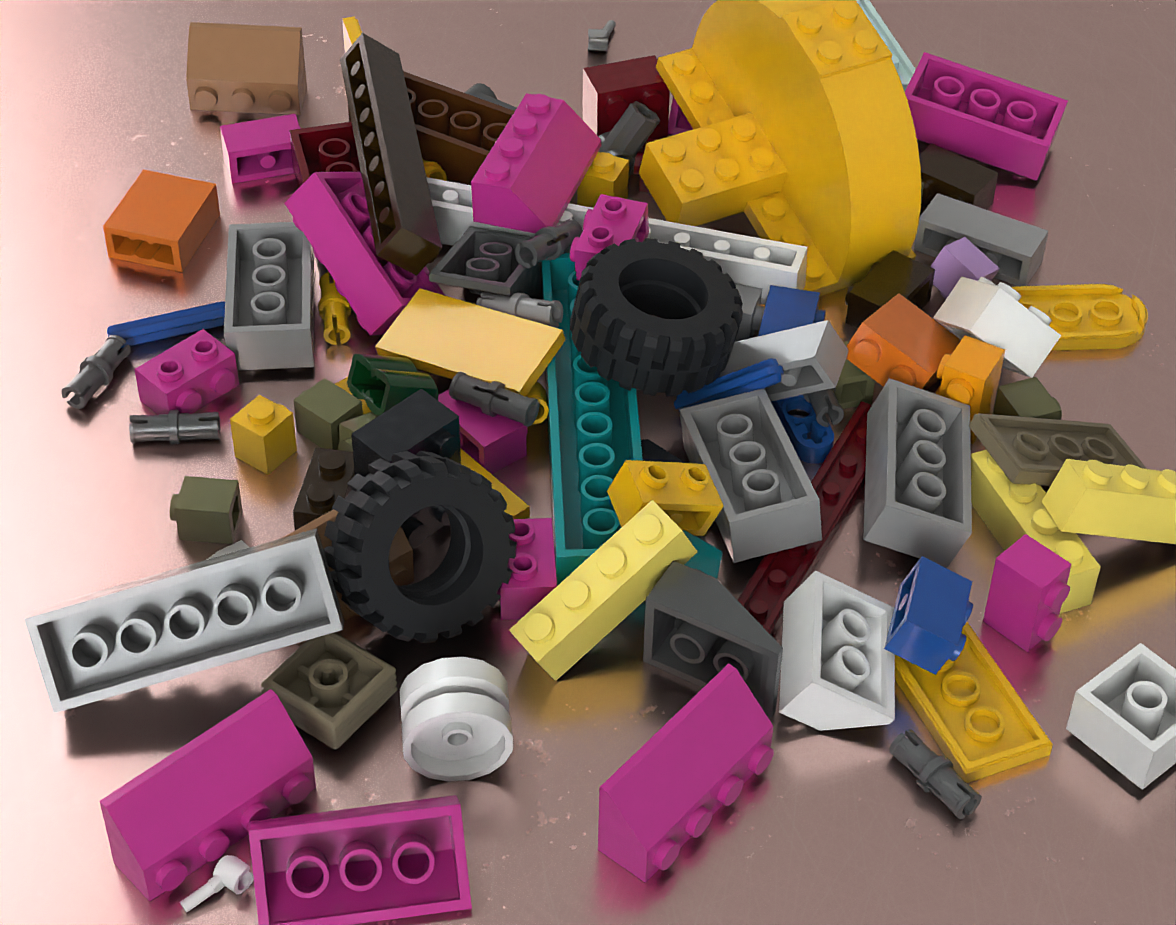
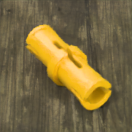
(334, 311)

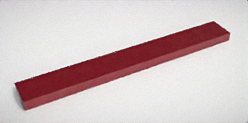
(837, 488)

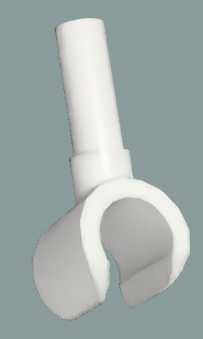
(228, 872)

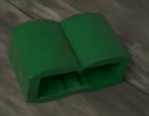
(386, 381)

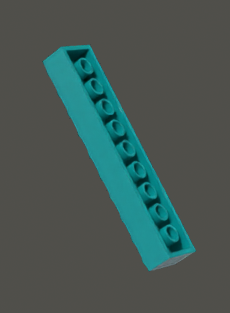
(589, 432)

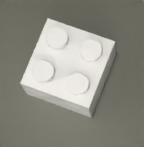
(996, 317)
(1130, 715)

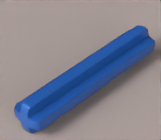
(170, 324)
(735, 383)

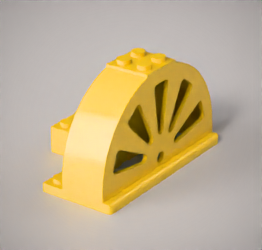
(794, 129)

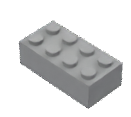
(269, 296)
(755, 473)
(918, 473)

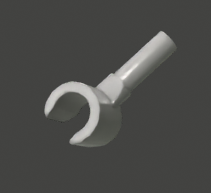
(599, 37)

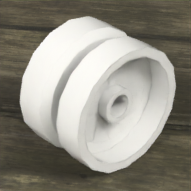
(455, 719)

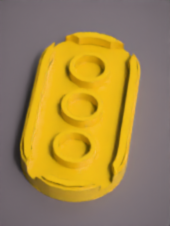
(1088, 314)

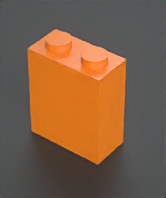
(162, 220)
(901, 345)

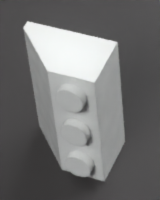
(836, 657)

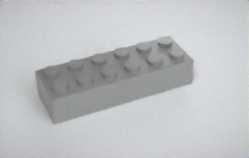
(184, 620)

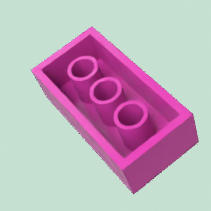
(983, 115)

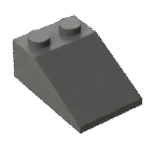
(487, 263)
(701, 627)

